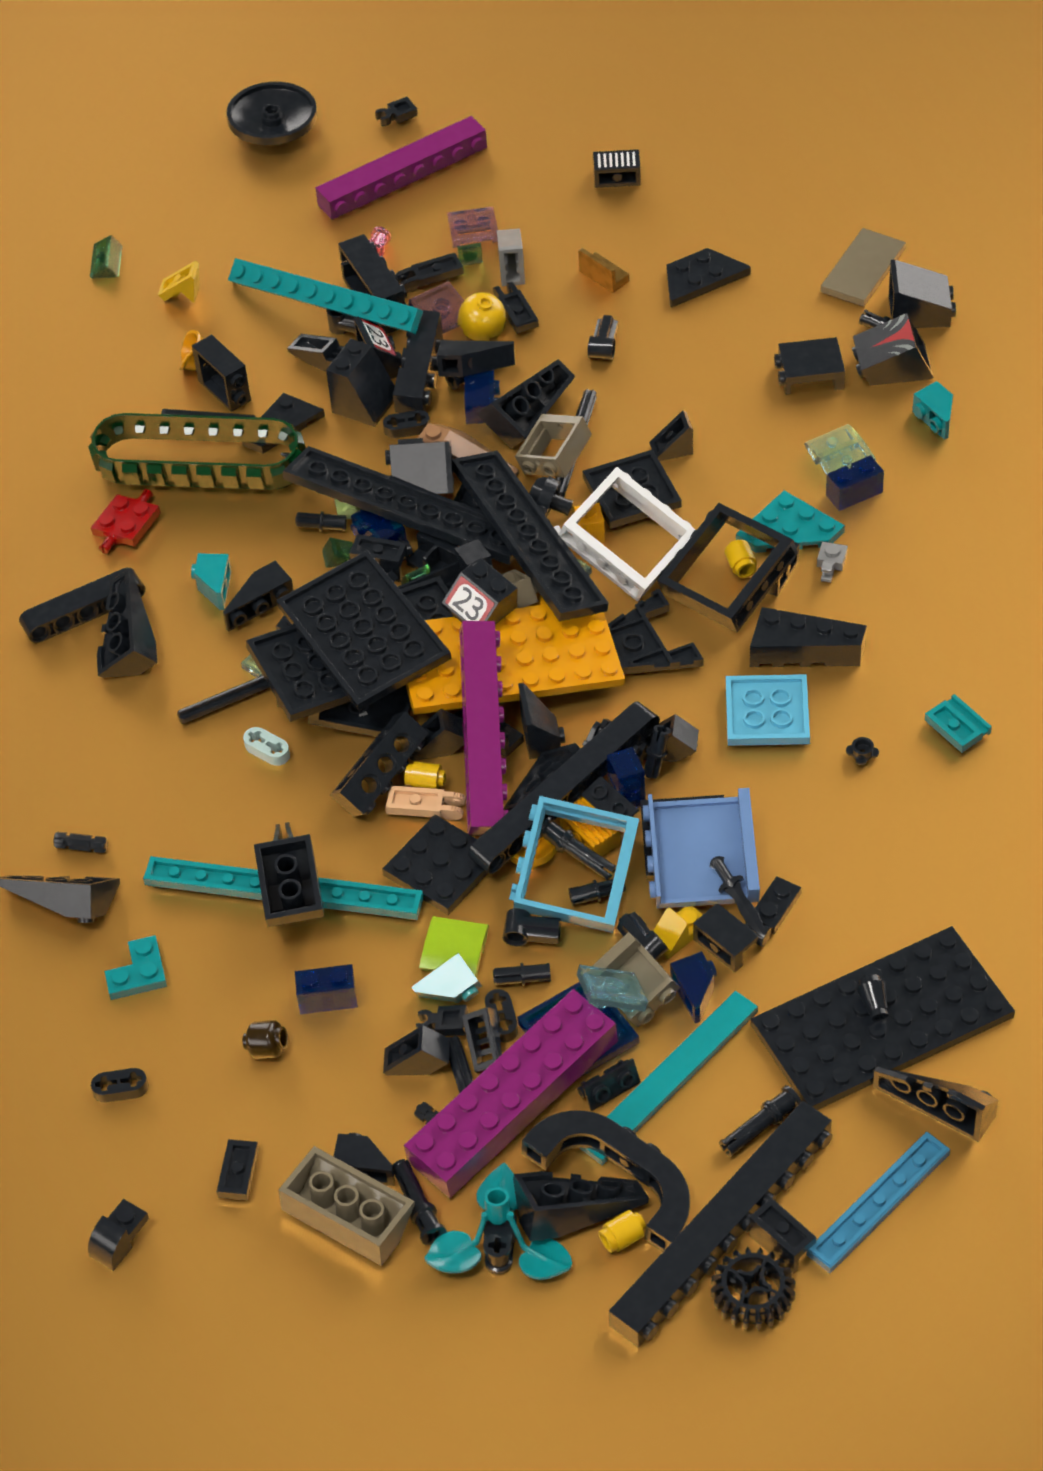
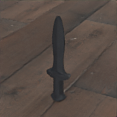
(732, 886)

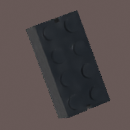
(369, 272)

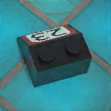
(383, 345)
(481, 594)

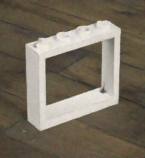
(606, 560)

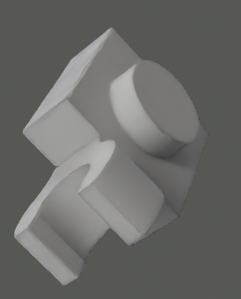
(831, 558)

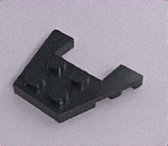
(640, 646)

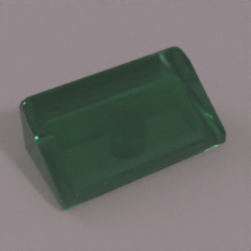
(106, 258)

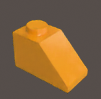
(592, 522)

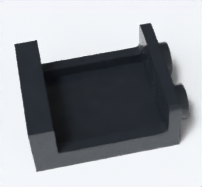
(810, 362)

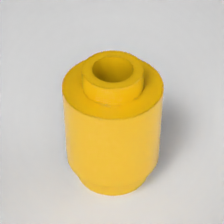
(741, 558)
(425, 775)
(622, 1231)

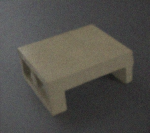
(655, 982)

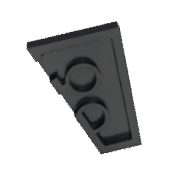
(292, 411)

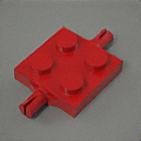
(125, 520)

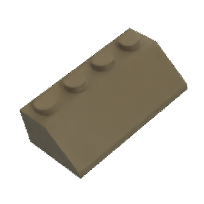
(346, 1205)

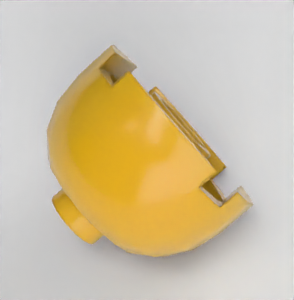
(482, 316)

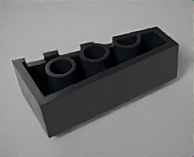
(419, 365)
(519, 409)
(806, 640)

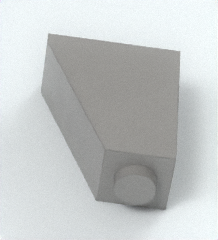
(511, 256)

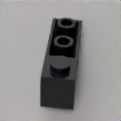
(473, 357)
(257, 595)

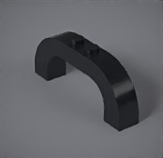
(624, 1149)

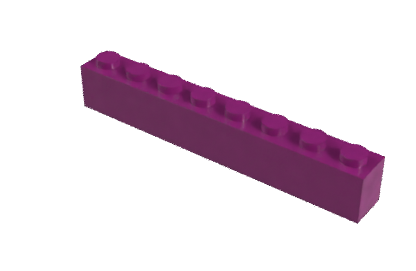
(401, 167)
(482, 725)

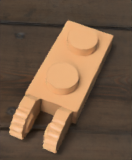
(425, 802)

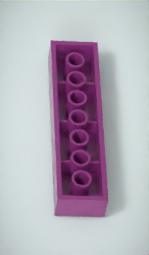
(511, 1093)

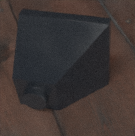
(538, 724)

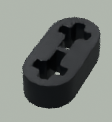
(406, 423)
(507, 1013)
(119, 1085)

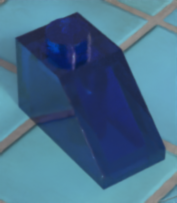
(696, 982)

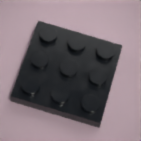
(644, 470)
(437, 865)

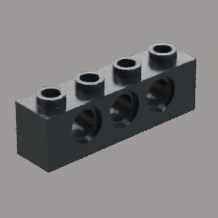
(349, 790)

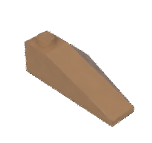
(461, 443)

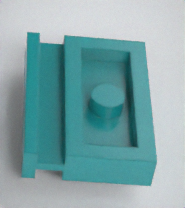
(958, 723)

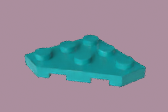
(795, 520)

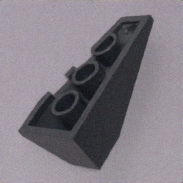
(128, 638)
(559, 1206)

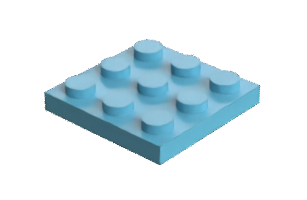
(767, 710)

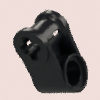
(499, 1246)

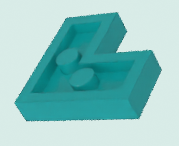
(142, 975)

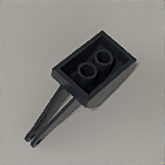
(288, 879)

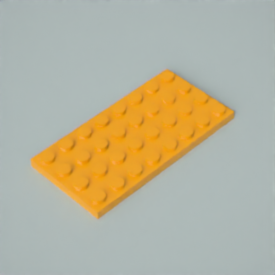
(533, 651)

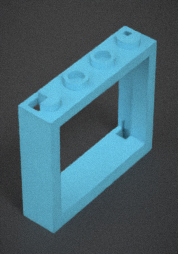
(585, 815)

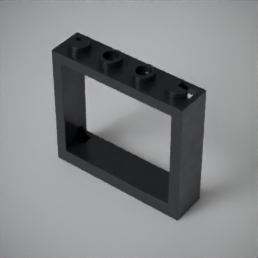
(754, 590)

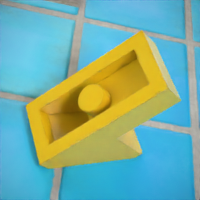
(182, 281)
(676, 928)

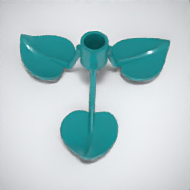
(496, 1195)

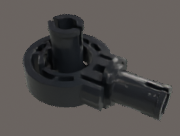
(545, 495)

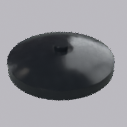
(271, 113)

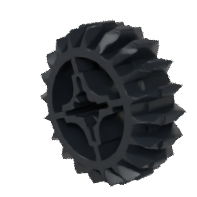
(749, 1273)

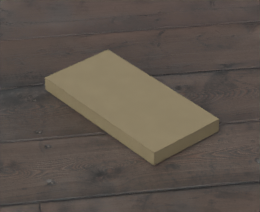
(862, 267)

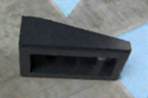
(472, 1031)

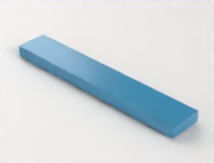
(878, 1202)

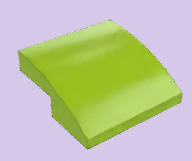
(450, 937)

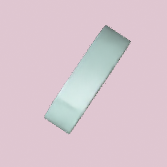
(268, 743)

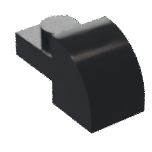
(113, 1235)

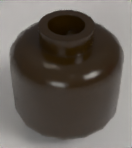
(265, 1039)

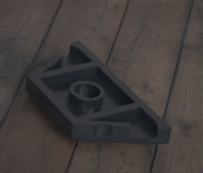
(701, 274)

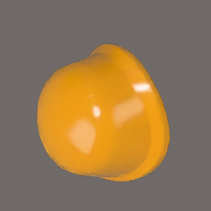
(187, 357)

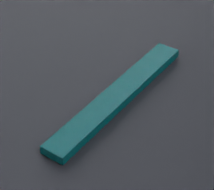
(681, 1065)

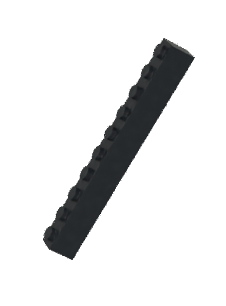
(719, 1225)

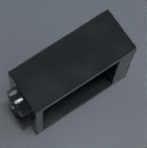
(222, 374)

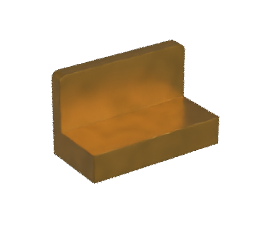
(602, 270)

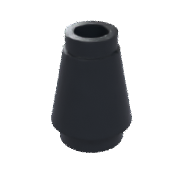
(873, 994)

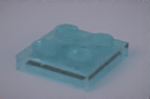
(612, 988)

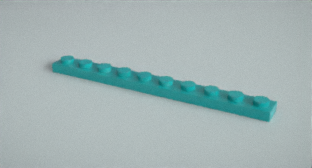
(326, 295)
(245, 884)

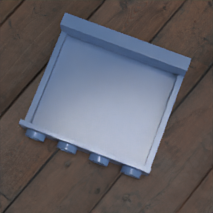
(687, 837)

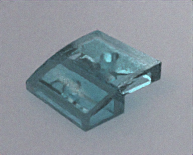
(838, 448)

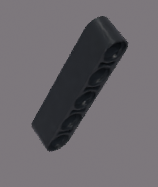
(70, 609)

